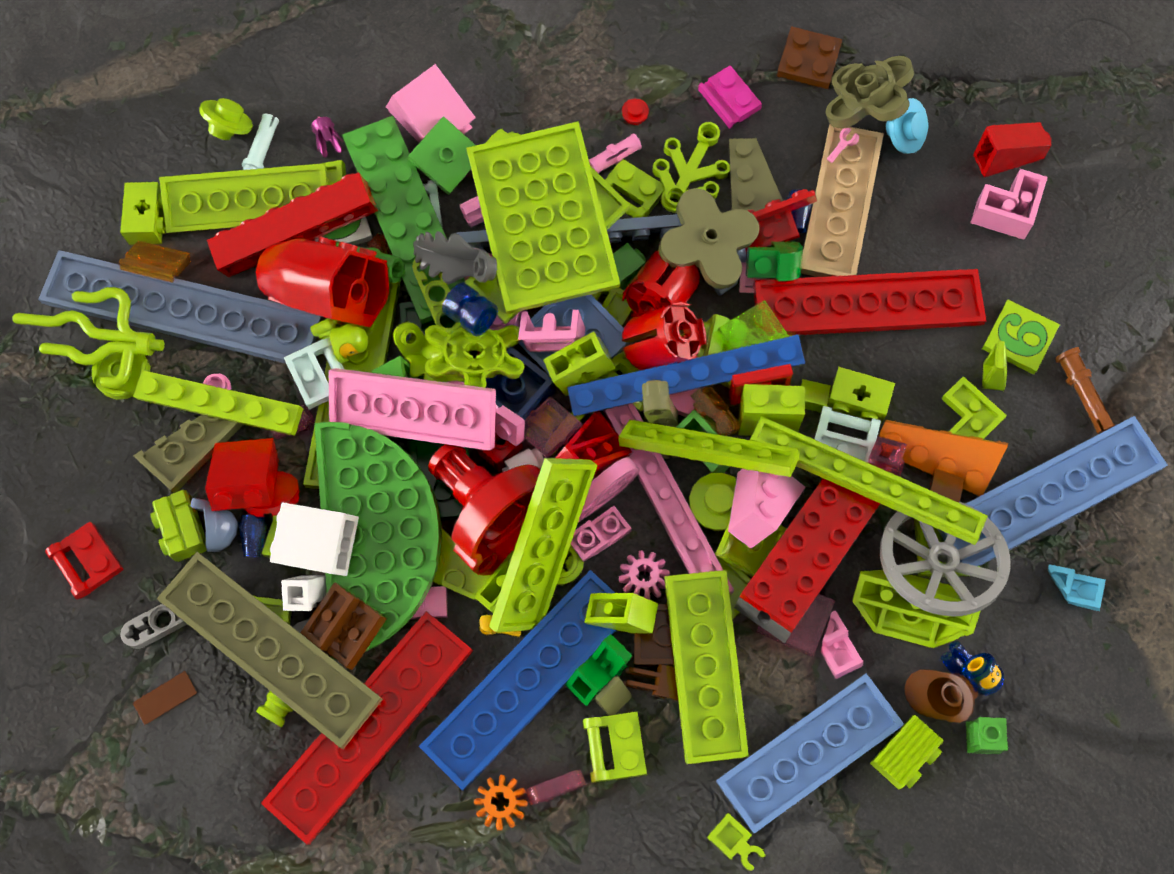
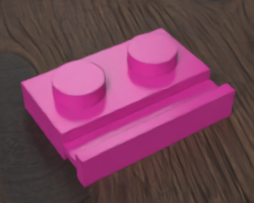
(730, 96)

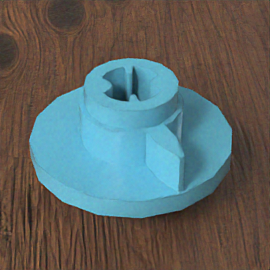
(910, 129)

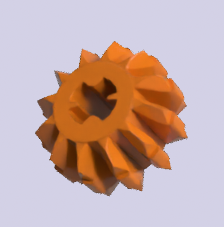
(493, 810)

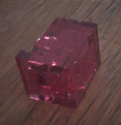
(888, 455)

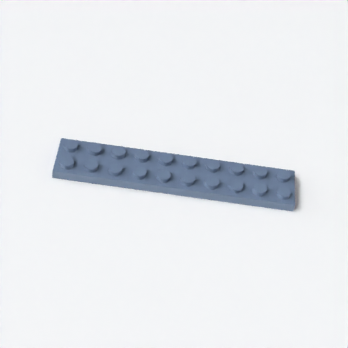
(182, 308)

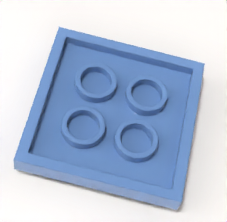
(594, 317)

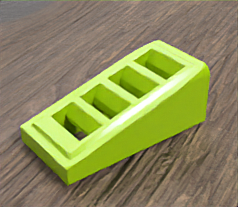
(995, 368)

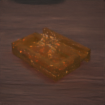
(155, 261)

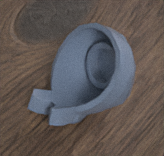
(220, 525)

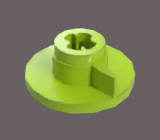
(225, 118)
(713, 500)

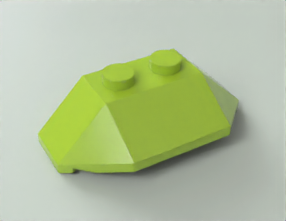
(896, 617)

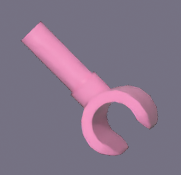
(843, 143)

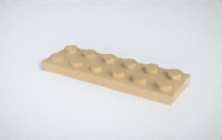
(842, 205)

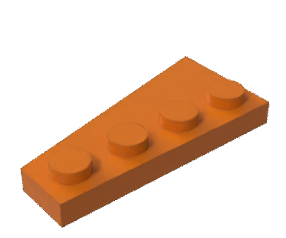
(952, 453)

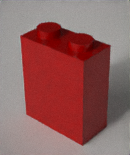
(242, 474)

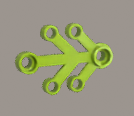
(688, 172)

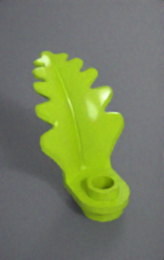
(418, 350)

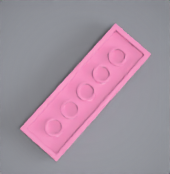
(414, 408)

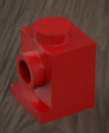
(500, 453)

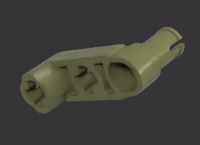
(658, 405)

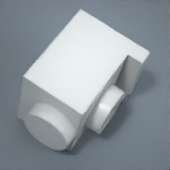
(303, 592)

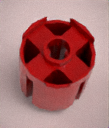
(660, 285)
(661, 336)

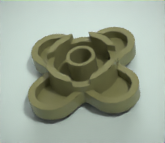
(870, 91)
(709, 238)

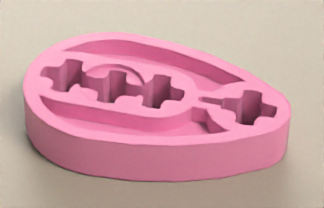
(609, 485)

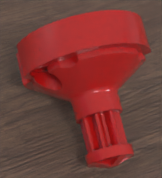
(491, 506)

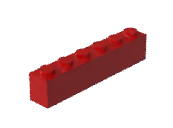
(302, 218)

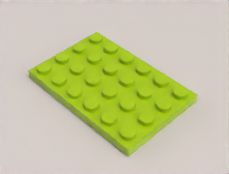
(543, 217)

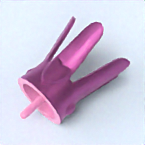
(325, 132)

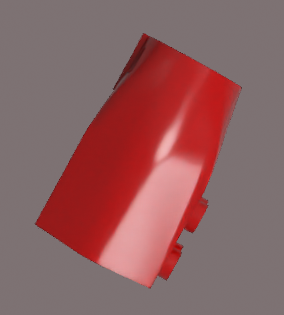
(325, 279)

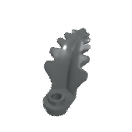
(453, 258)

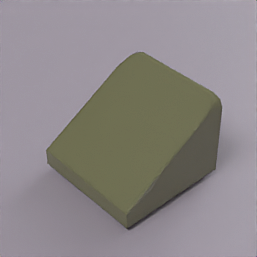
(613, 696)

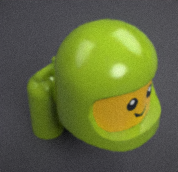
(345, 339)

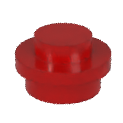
(635, 111)

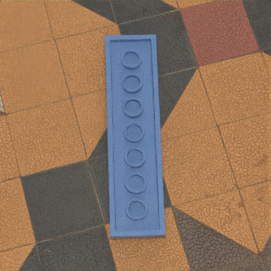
(1066, 486)

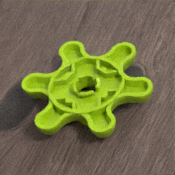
(460, 364)

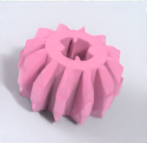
(631, 575)

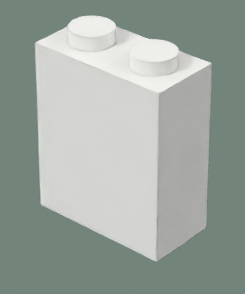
(314, 539)

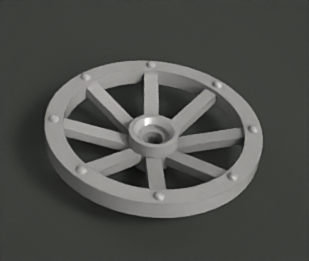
(951, 556)

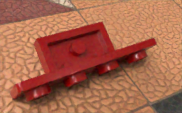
(777, 220)

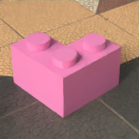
(1012, 210)

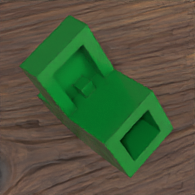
(779, 261)
(597, 671)

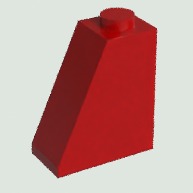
(1011, 147)

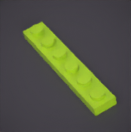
(218, 402)
(709, 448)

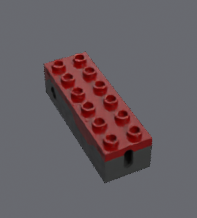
(805, 558)

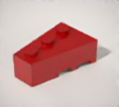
(597, 443)

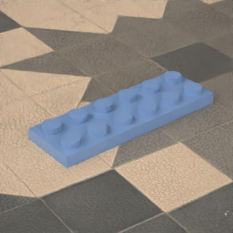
(809, 753)

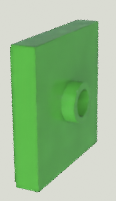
(443, 155)

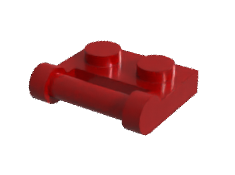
(92, 553)

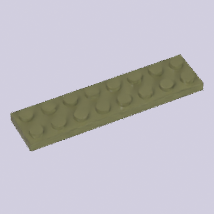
(270, 650)

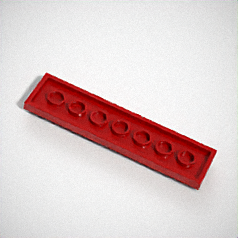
(875, 301)
(330, 775)

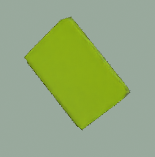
(815, 395)

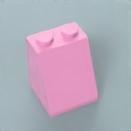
(426, 101)

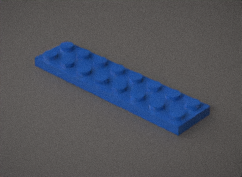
(518, 687)

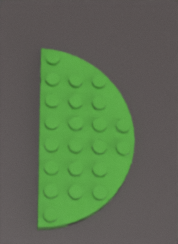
(397, 523)

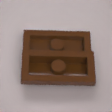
(343, 626)

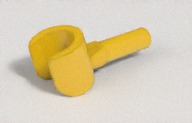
(484, 623)

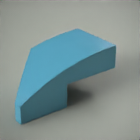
(1078, 588)

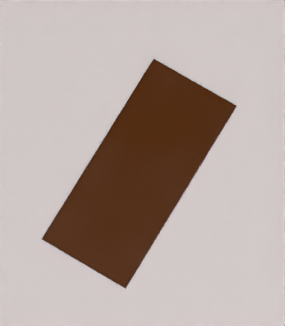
(164, 698)

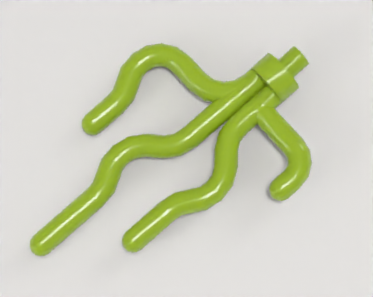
(126, 340)

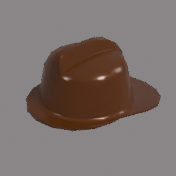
(941, 695)

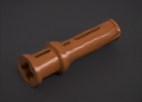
(1080, 377)

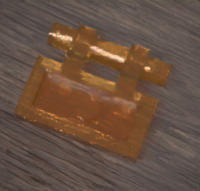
(710, 404)

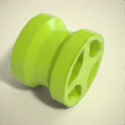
(274, 709)

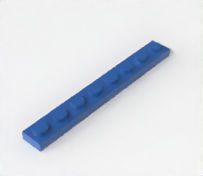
(685, 375)

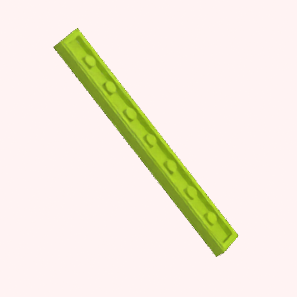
(875, 483)

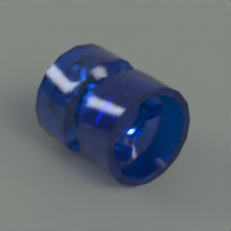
(469, 309)

